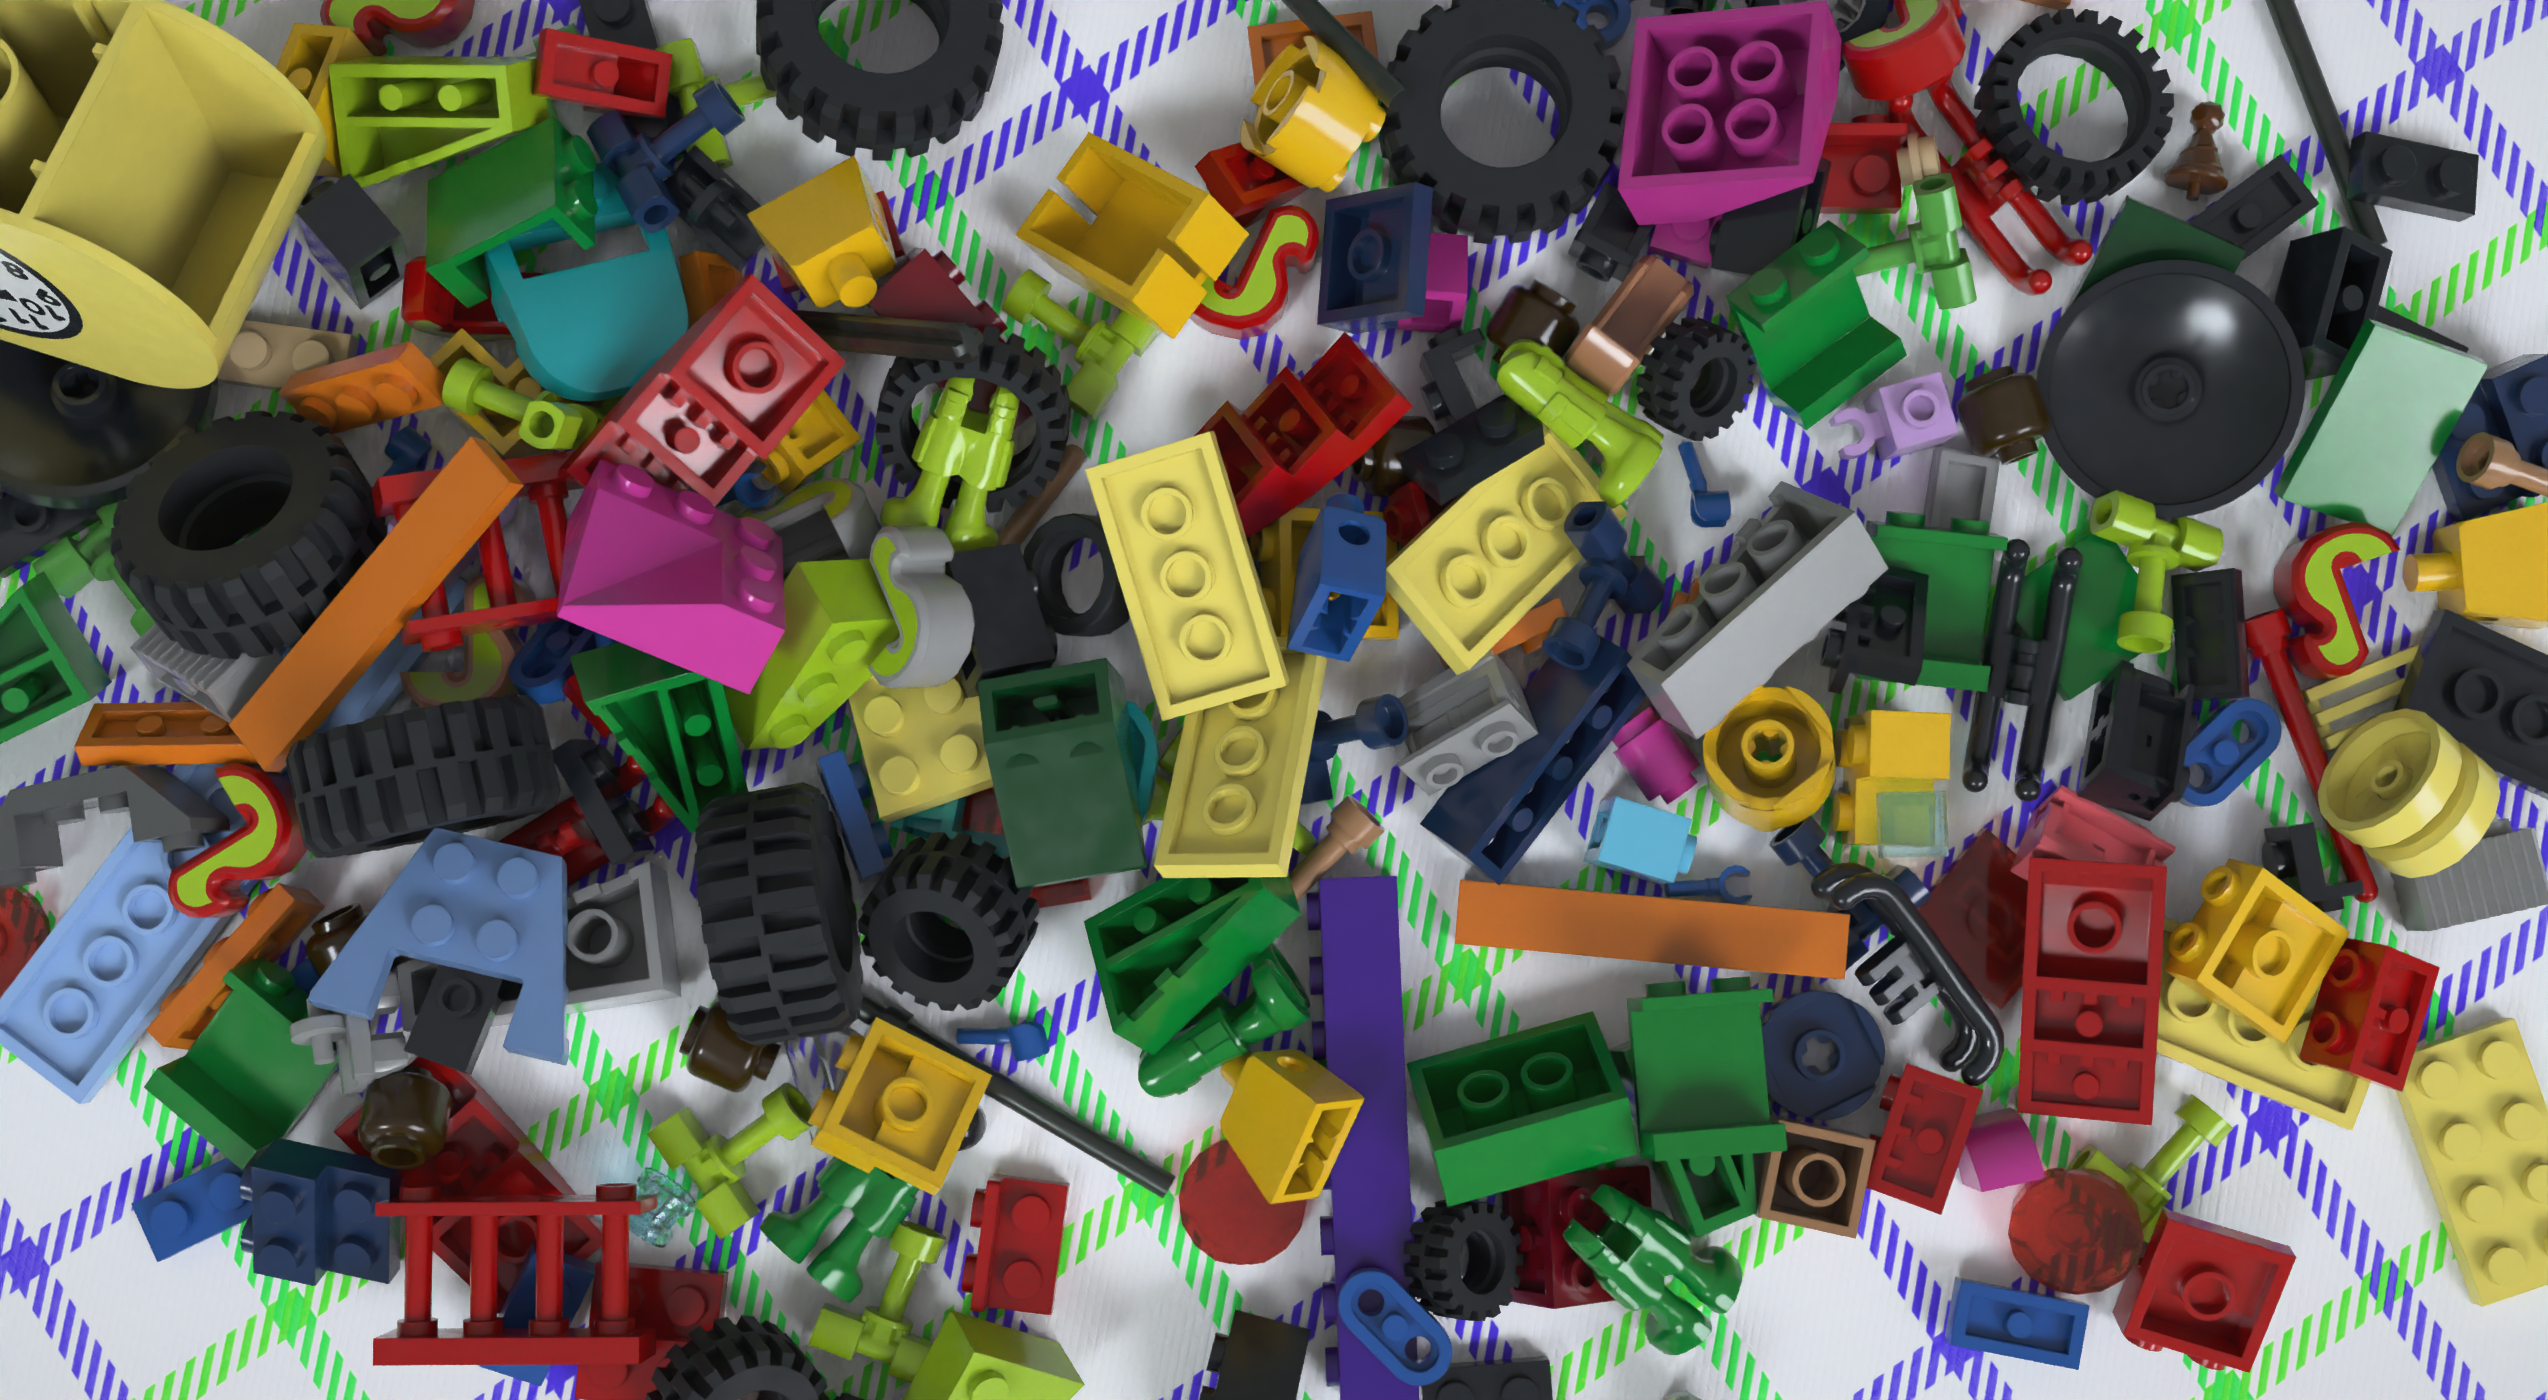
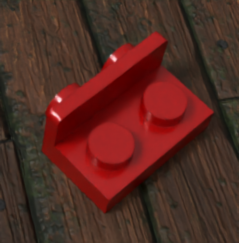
(1863, 166)
(2370, 1013)
(1922, 1137)
(1017, 1244)

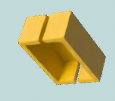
(1149, 239)

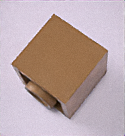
(1816, 1180)

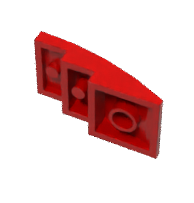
(715, 397)
(1304, 431)
(2091, 989)
(485, 1158)

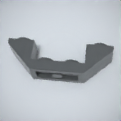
(158, 805)

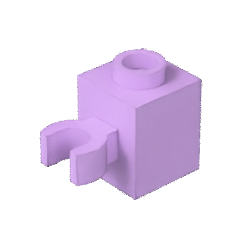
(1900, 419)

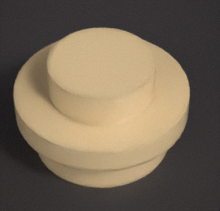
(1918, 159)

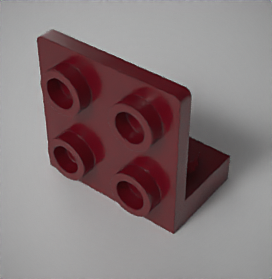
(1541, 1211)

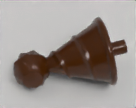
(2199, 165)

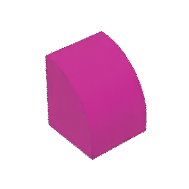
(1445, 285)
(1999, 1152)

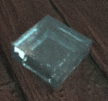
(1912, 824)

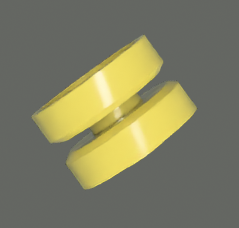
(2409, 793)

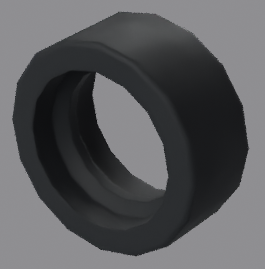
(1047, 555)

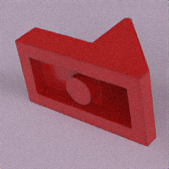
(602, 74)
(1246, 183)

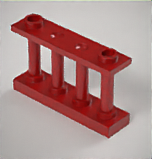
(545, 487)
(549, 1334)

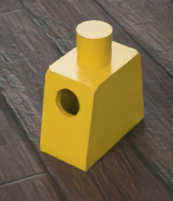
(829, 236)
(2489, 568)
(1287, 1121)

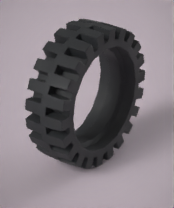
(2126, 69)
(999, 364)

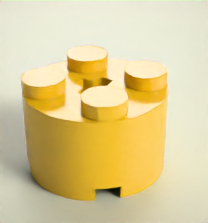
(1311, 115)
(1768, 792)

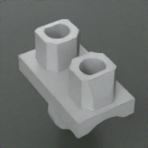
(358, 1052)

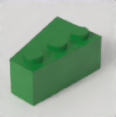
(1698, 1191)

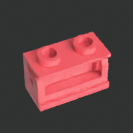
(2083, 830)

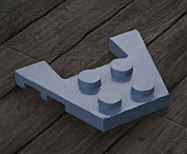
(471, 910)

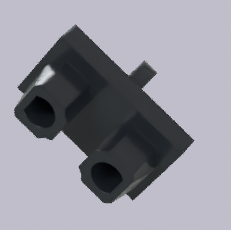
(715, 207)

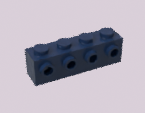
(1496, 796)

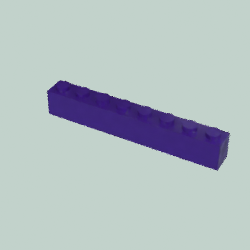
(1366, 1050)

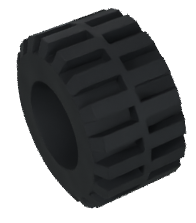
(928, 954)
(736, 1362)

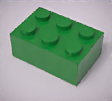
(1522, 1108)

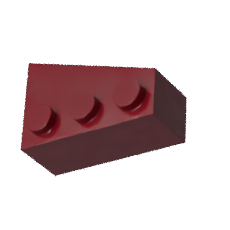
(929, 290)

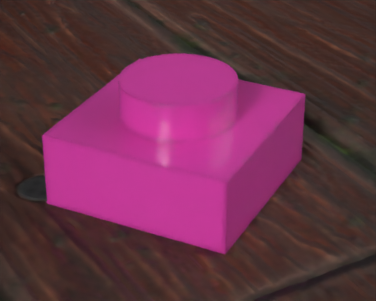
(1684, 241)

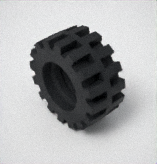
(1675, 365)
(1490, 1264)

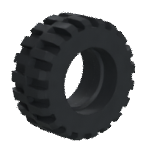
(1536, 43)
(879, 108)
(213, 488)
(422, 770)
(778, 914)

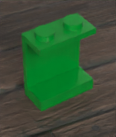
(502, 195)
(1813, 326)
(1958, 591)
(1701, 1071)
(243, 1073)

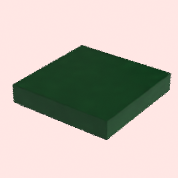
(2149, 235)

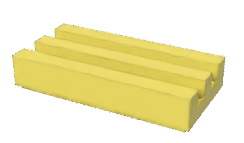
(2323, 717)

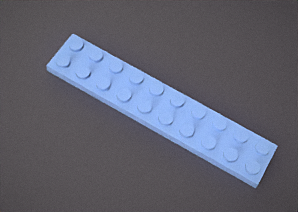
(123, 940)

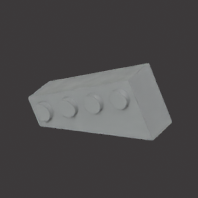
(1756, 608)
(615, 952)

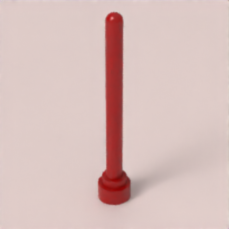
(2267, 640)

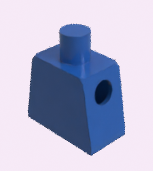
(1345, 557)

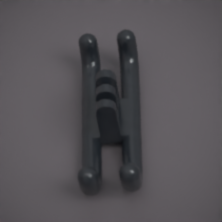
(2021, 669)
(1916, 969)

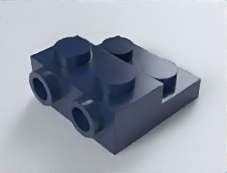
(1375, 258)
(2511, 406)
(319, 1214)

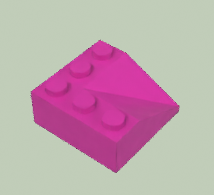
(1726, 108)
(673, 576)

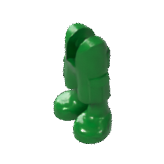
(1225, 1030)
(877, 1206)
(1637, 1253)

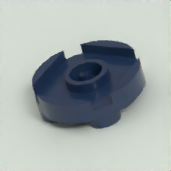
(1852, 1067)

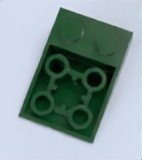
(1063, 772)

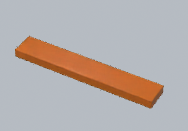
(376, 603)
(1653, 929)

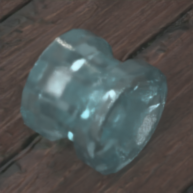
(672, 1203)

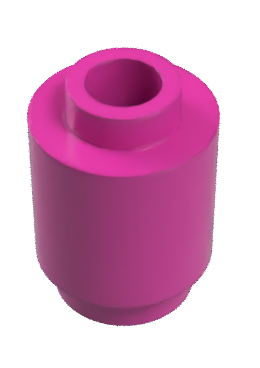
(1655, 757)

